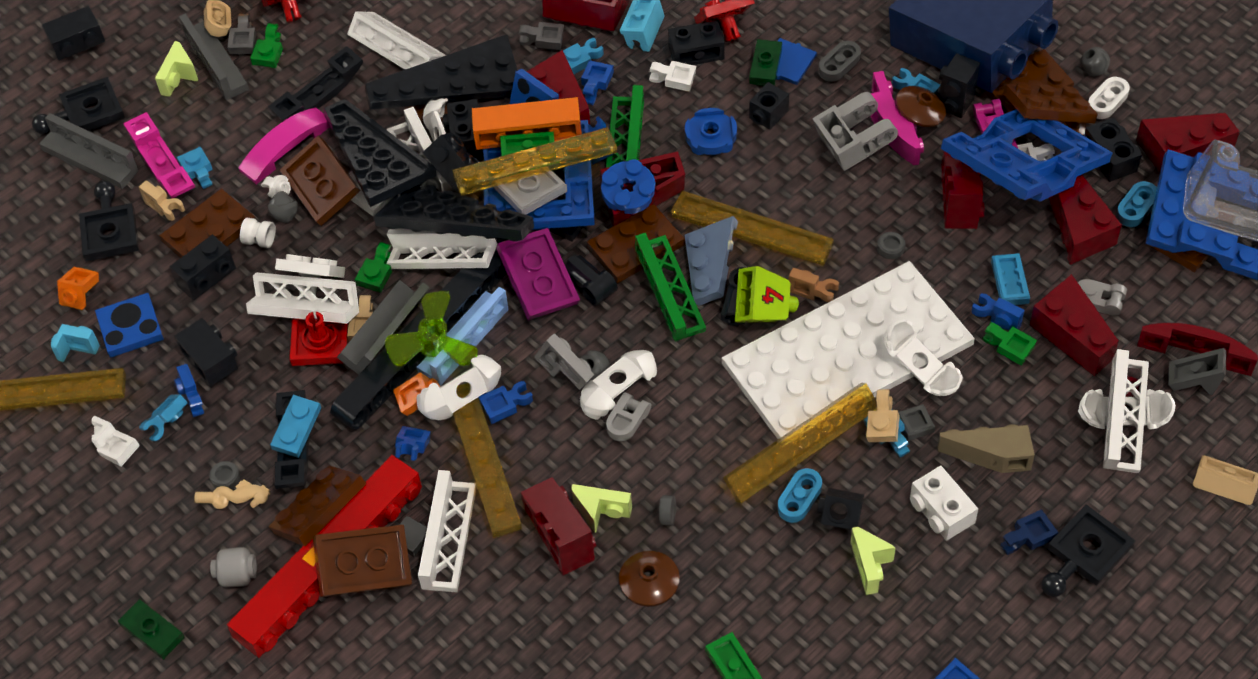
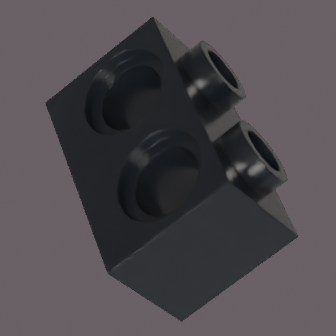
(1125, 154)

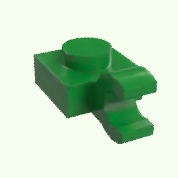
(268, 51)
(375, 272)
(1012, 344)

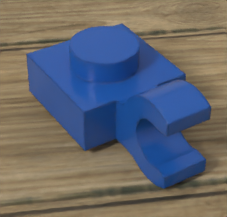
(595, 77)
(1002, 312)

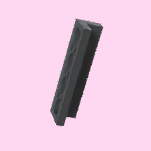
(214, 59)
(89, 152)
(380, 325)

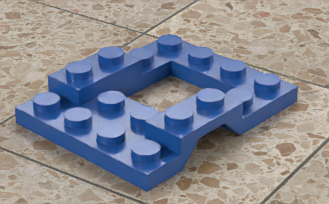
(1017, 171)
(572, 212)
(1175, 233)

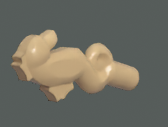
(245, 491)

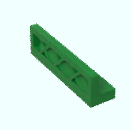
(633, 120)
(663, 289)

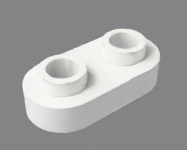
(1104, 99)

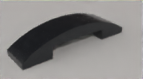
(321, 89)
(289, 469)

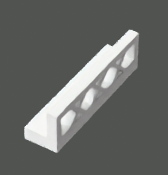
(391, 40)
(422, 141)
(443, 245)
(298, 306)
(1117, 409)
(435, 533)

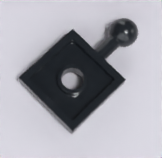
(76, 110)
(95, 223)
(1089, 563)

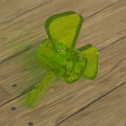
(406, 345)

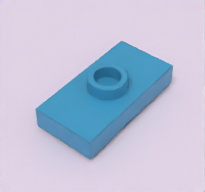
(1010, 278)

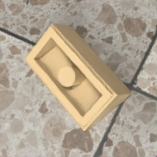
(1226, 480)

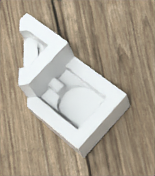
(111, 443)

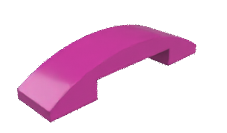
(280, 140)
(158, 156)

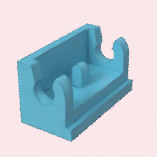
(642, 23)

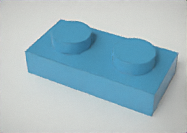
(295, 426)

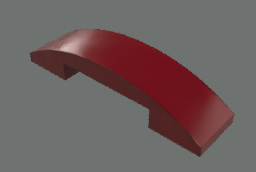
(1200, 340)

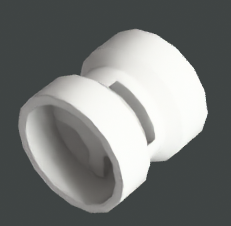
(257, 232)

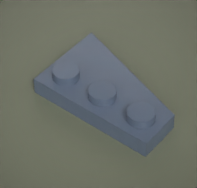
(708, 258)

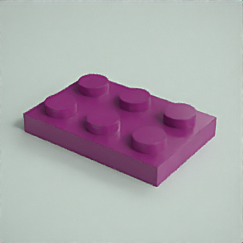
(538, 274)

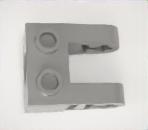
(844, 144)

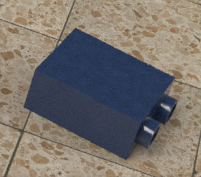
(987, 31)

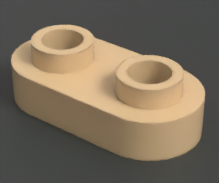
(217, 18)

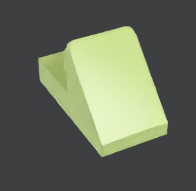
(174, 67)
(594, 501)
(869, 555)

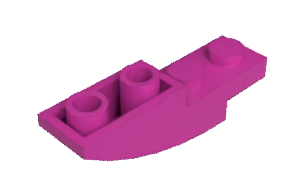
(906, 142)

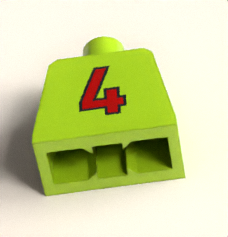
(763, 296)

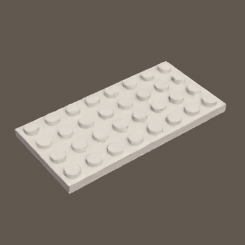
(842, 345)

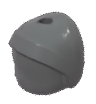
(1095, 61)
(282, 207)
(597, 362)

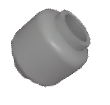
(234, 567)

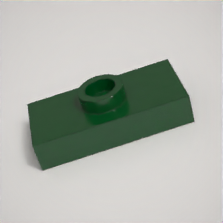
(765, 62)
(151, 629)

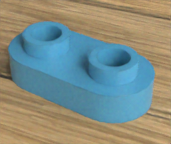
(1135, 205)
(798, 497)

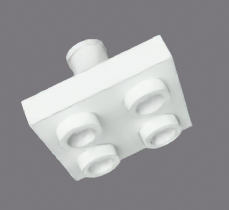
(306, 269)

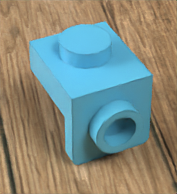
(73, 338)

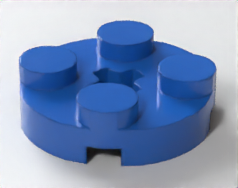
(710, 144)
(628, 172)

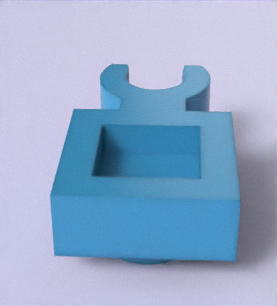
(579, 56)
(908, 80)

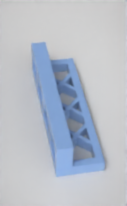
(469, 329)

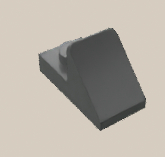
(1200, 369)

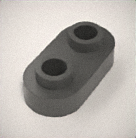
(836, 64)

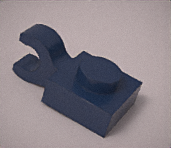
(1031, 530)

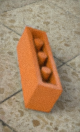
(525, 118)

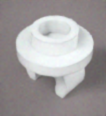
(276, 184)

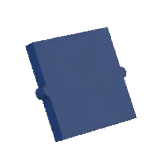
(794, 61)

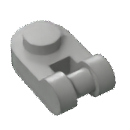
(1096, 290)
(622, 424)

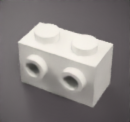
(943, 503)

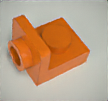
(75, 285)
(408, 391)

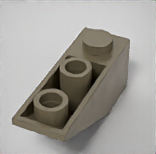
(997, 449)

